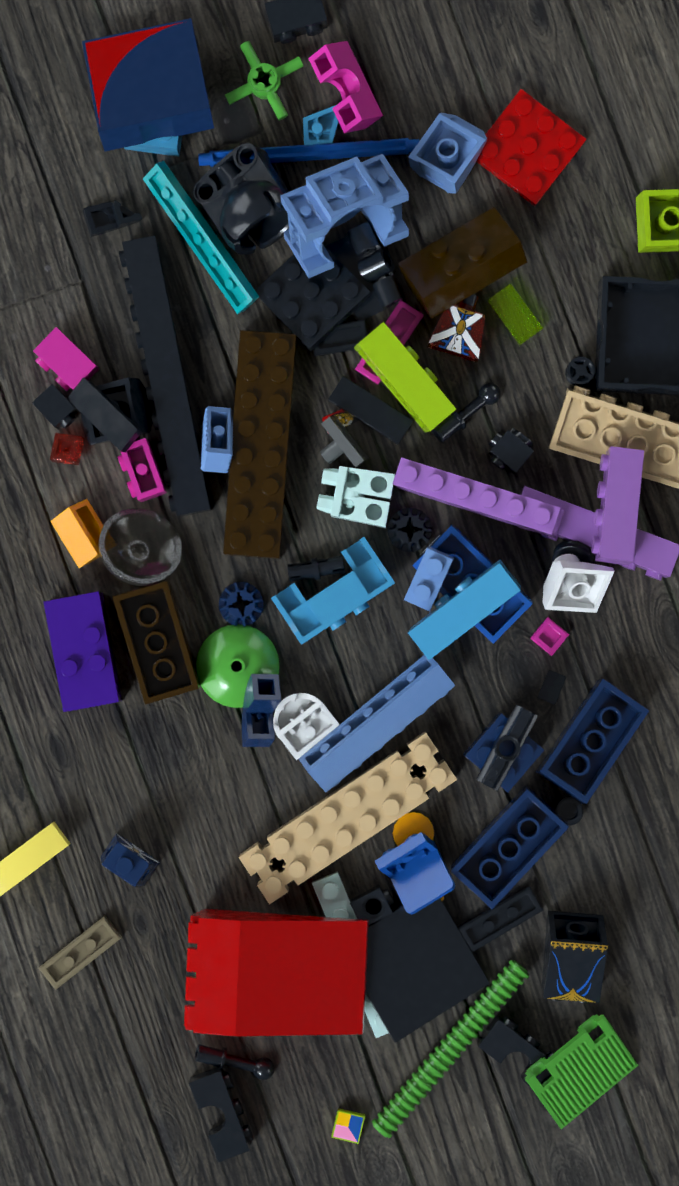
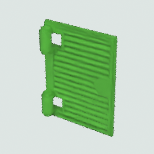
(581, 1071)

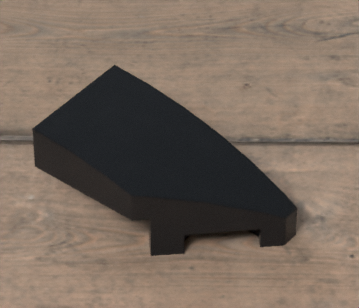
(108, 217)

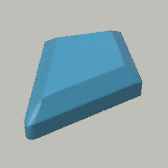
(320, 127)

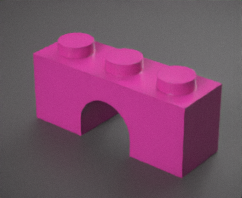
(338, 66)

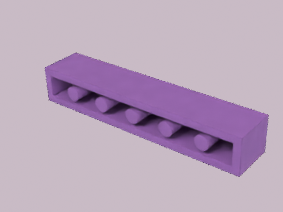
(478, 497)
(650, 552)

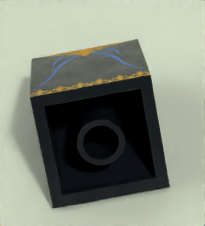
(574, 957)

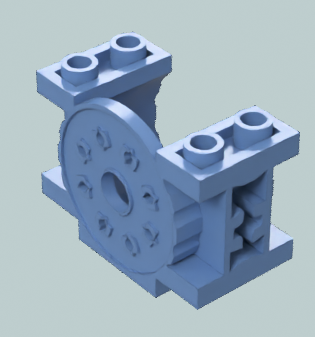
(336, 197)

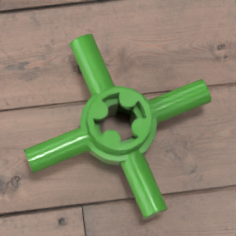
(258, 71)

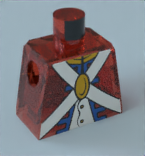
(460, 331)

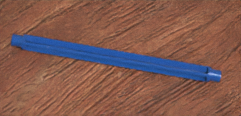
(323, 151)

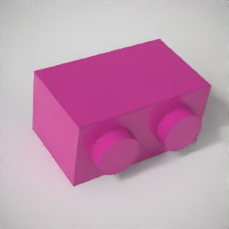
(64, 359)

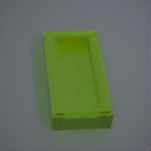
(515, 314)

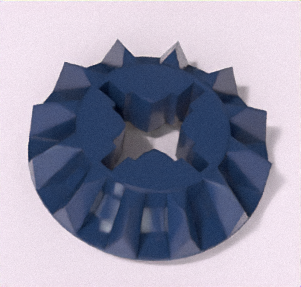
(252, 611)

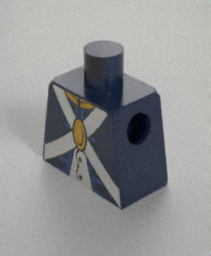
(128, 861)

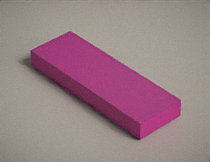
(402, 324)

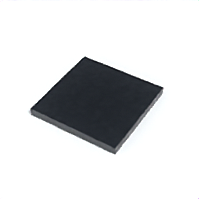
(418, 968)

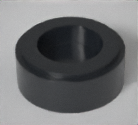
(569, 810)

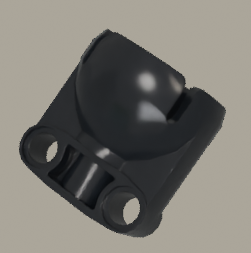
(245, 199)

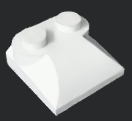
(575, 585)

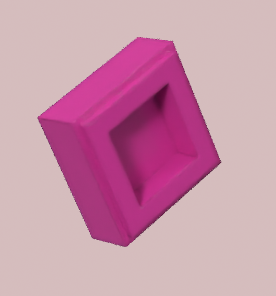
(549, 636)

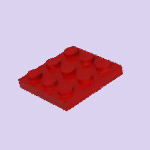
(529, 147)

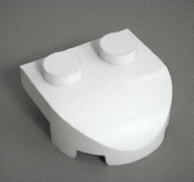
(302, 722)

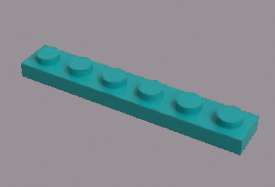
(200, 237)

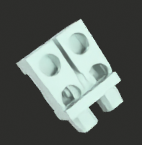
(349, 495)

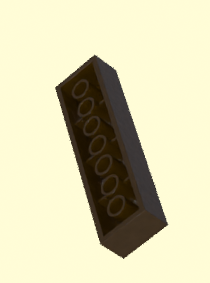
(260, 444)

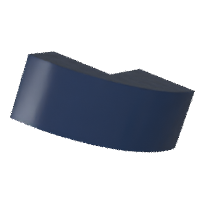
(259, 703)

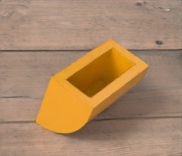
(79, 531)

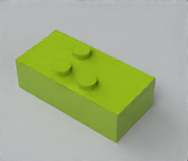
(658, 220)
(405, 377)

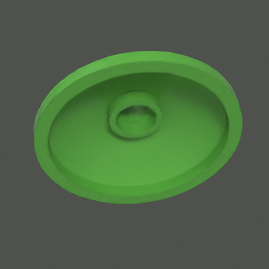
(230, 645)

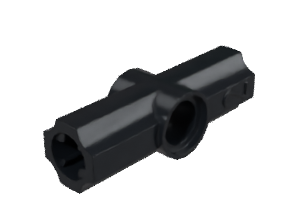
(498, 765)

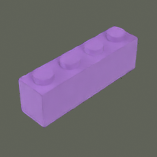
(618, 505)

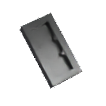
(341, 443)

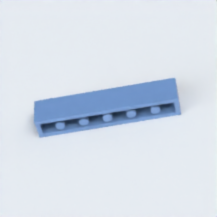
(376, 722)

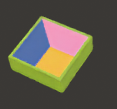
(348, 1126)

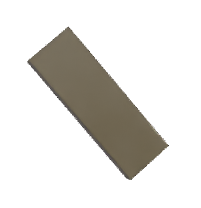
(80, 952)

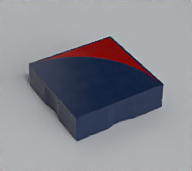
(147, 84)

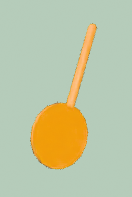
(412, 824)

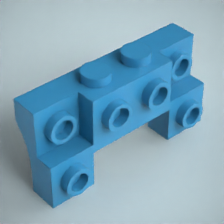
(337, 600)

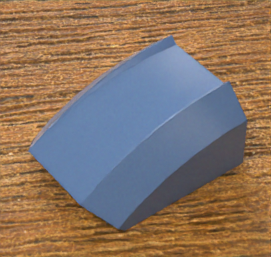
(447, 152)

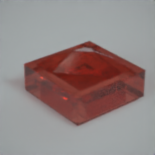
(67, 449)

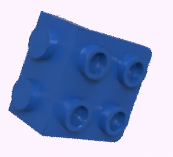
(416, 872)

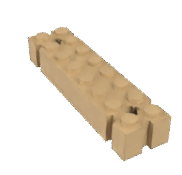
(346, 817)

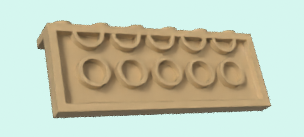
(593, 424)

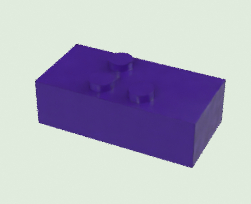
(82, 651)

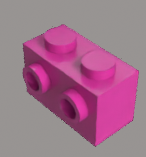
(142, 470)

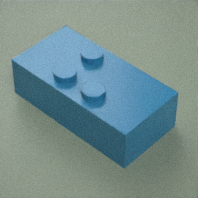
(464, 609)

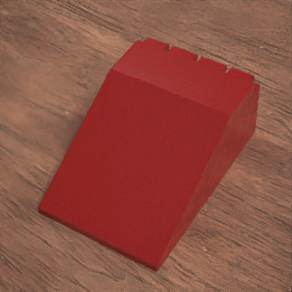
(275, 974)

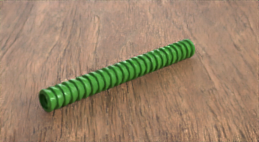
(450, 1049)

